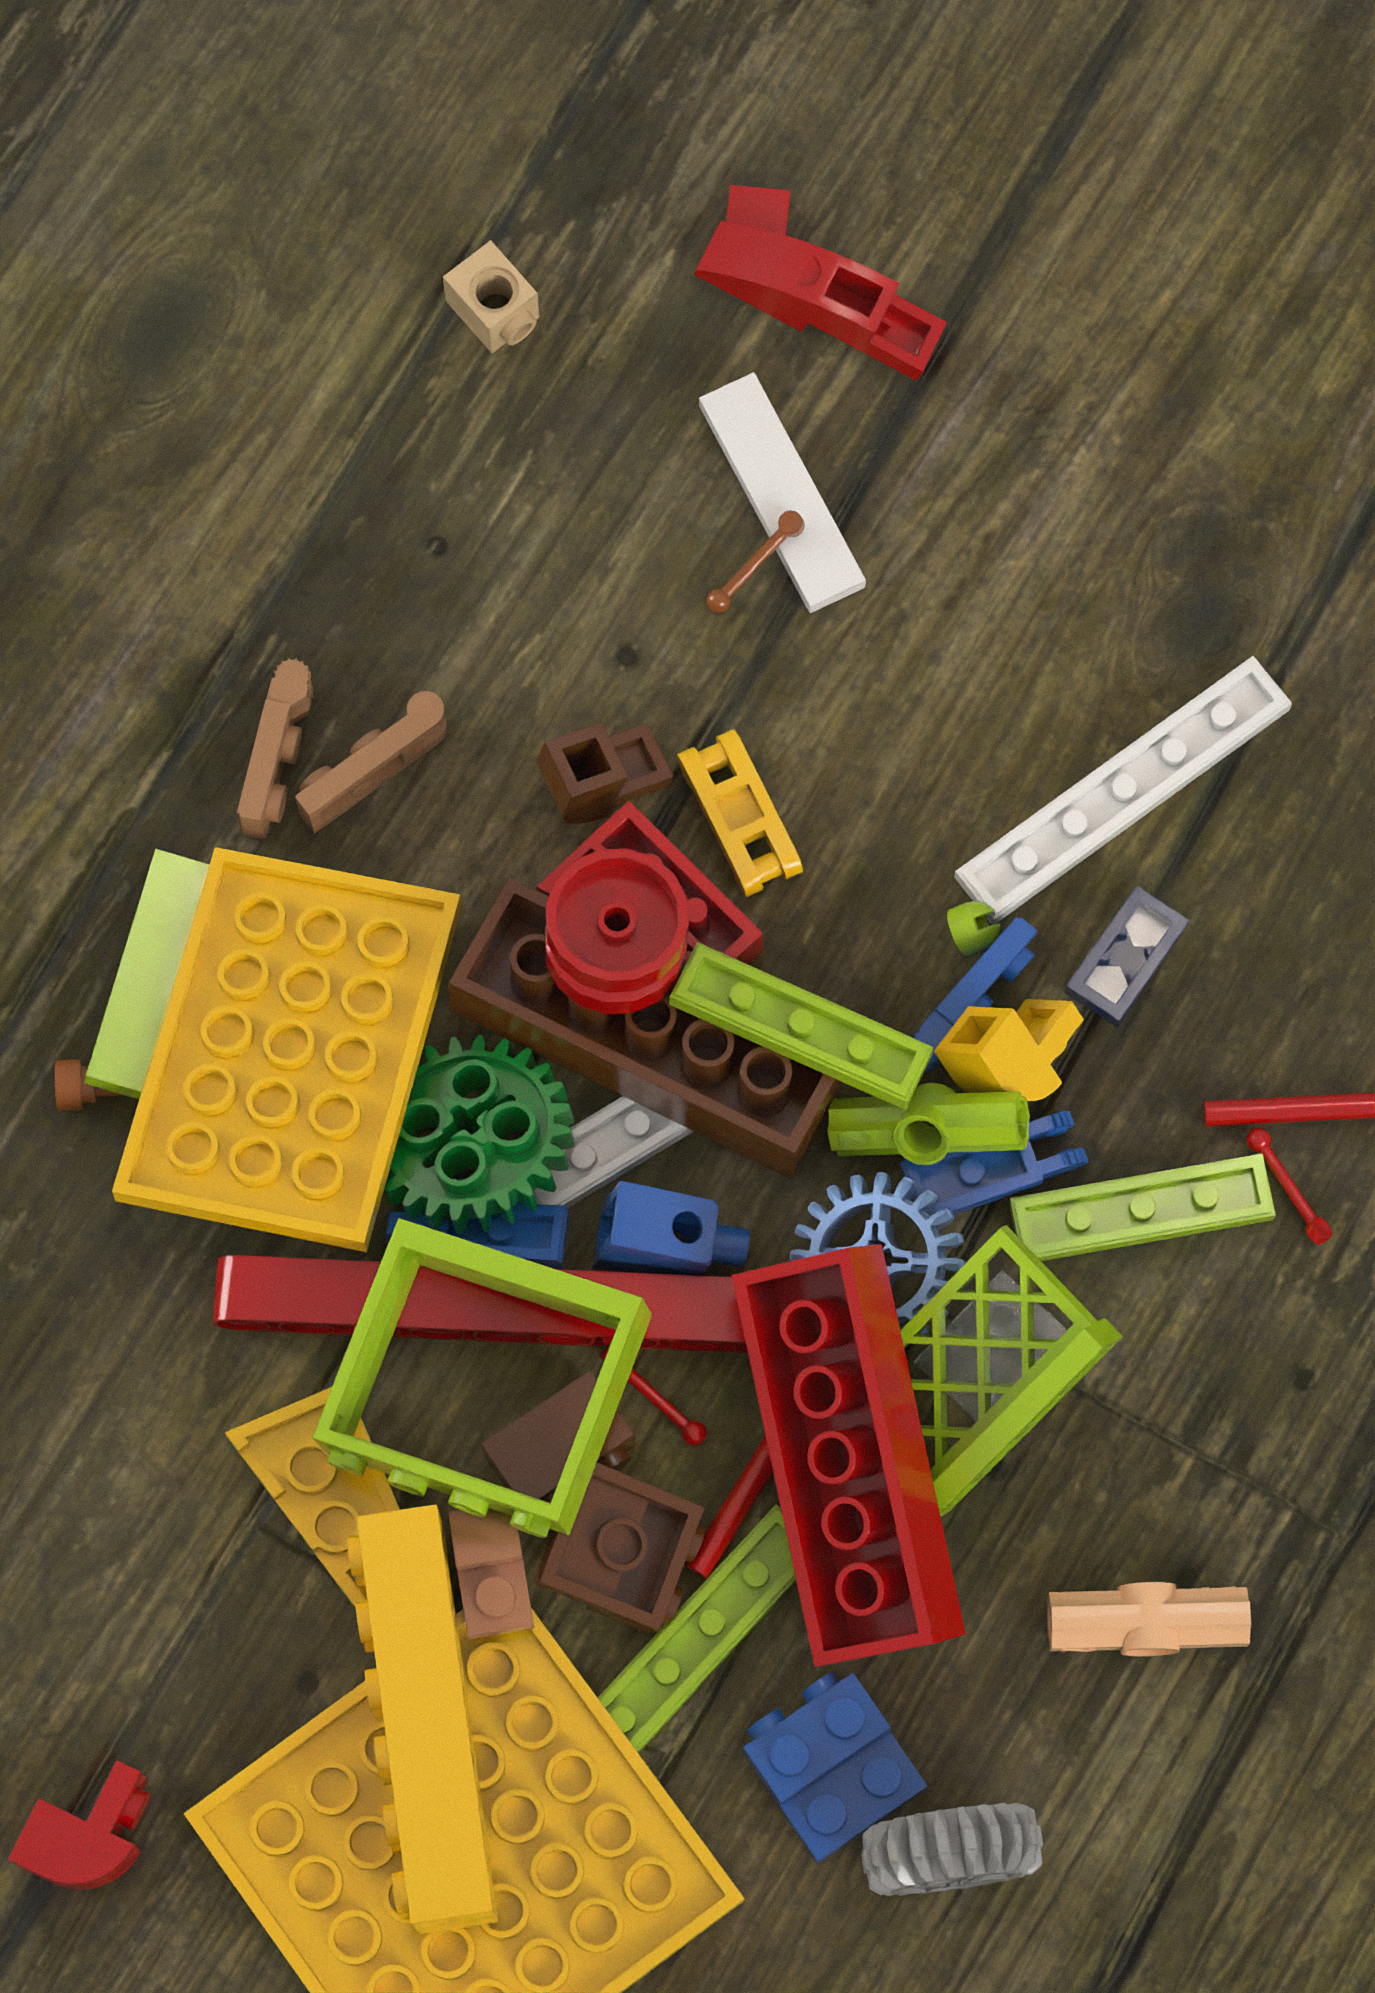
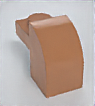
(490, 1573)

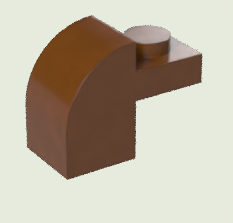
(598, 771)

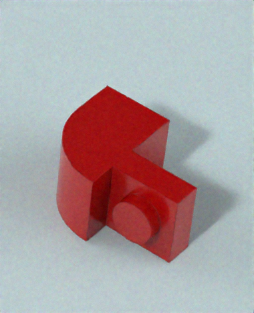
(80, 1851)

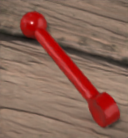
(1316, 1228)
(693, 1431)

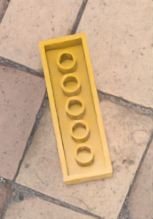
(426, 1720)

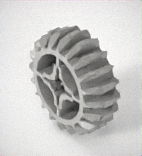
(952, 1849)

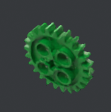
(504, 1168)

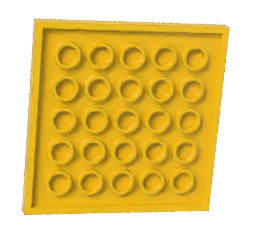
(581, 1838)

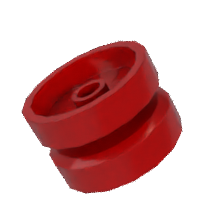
(616, 931)

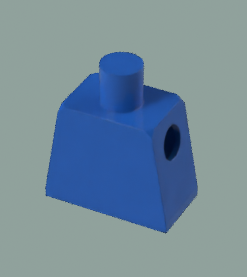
(639, 1235)

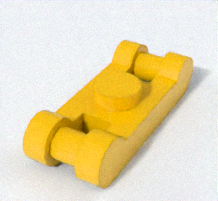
(740, 812)

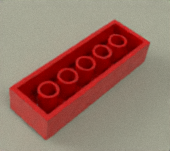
(848, 1455)

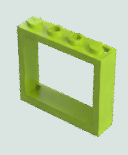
(419, 1245)

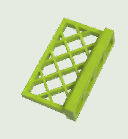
(1032, 1395)

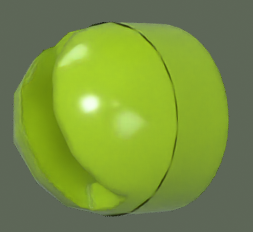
(971, 927)

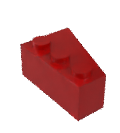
(711, 914)

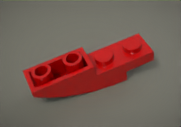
(821, 288)

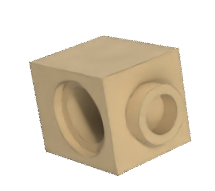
(488, 274)

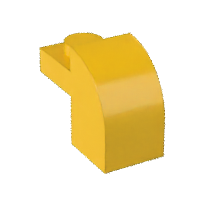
(1009, 1048)

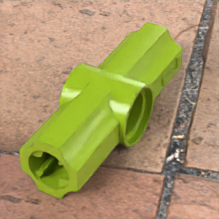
(960, 1120)

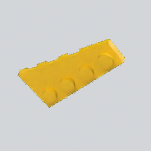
(310, 1491)

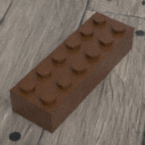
(654, 1056)

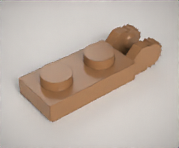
(275, 745)

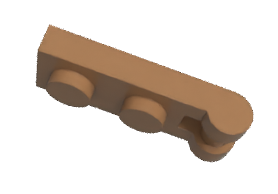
(373, 762)

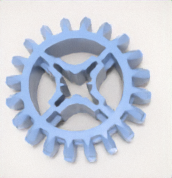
(880, 1230)

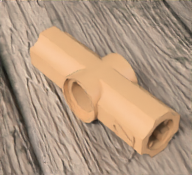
(1148, 1619)

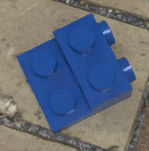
(832, 1764)

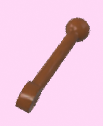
(790, 525)

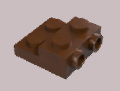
(624, 1550)

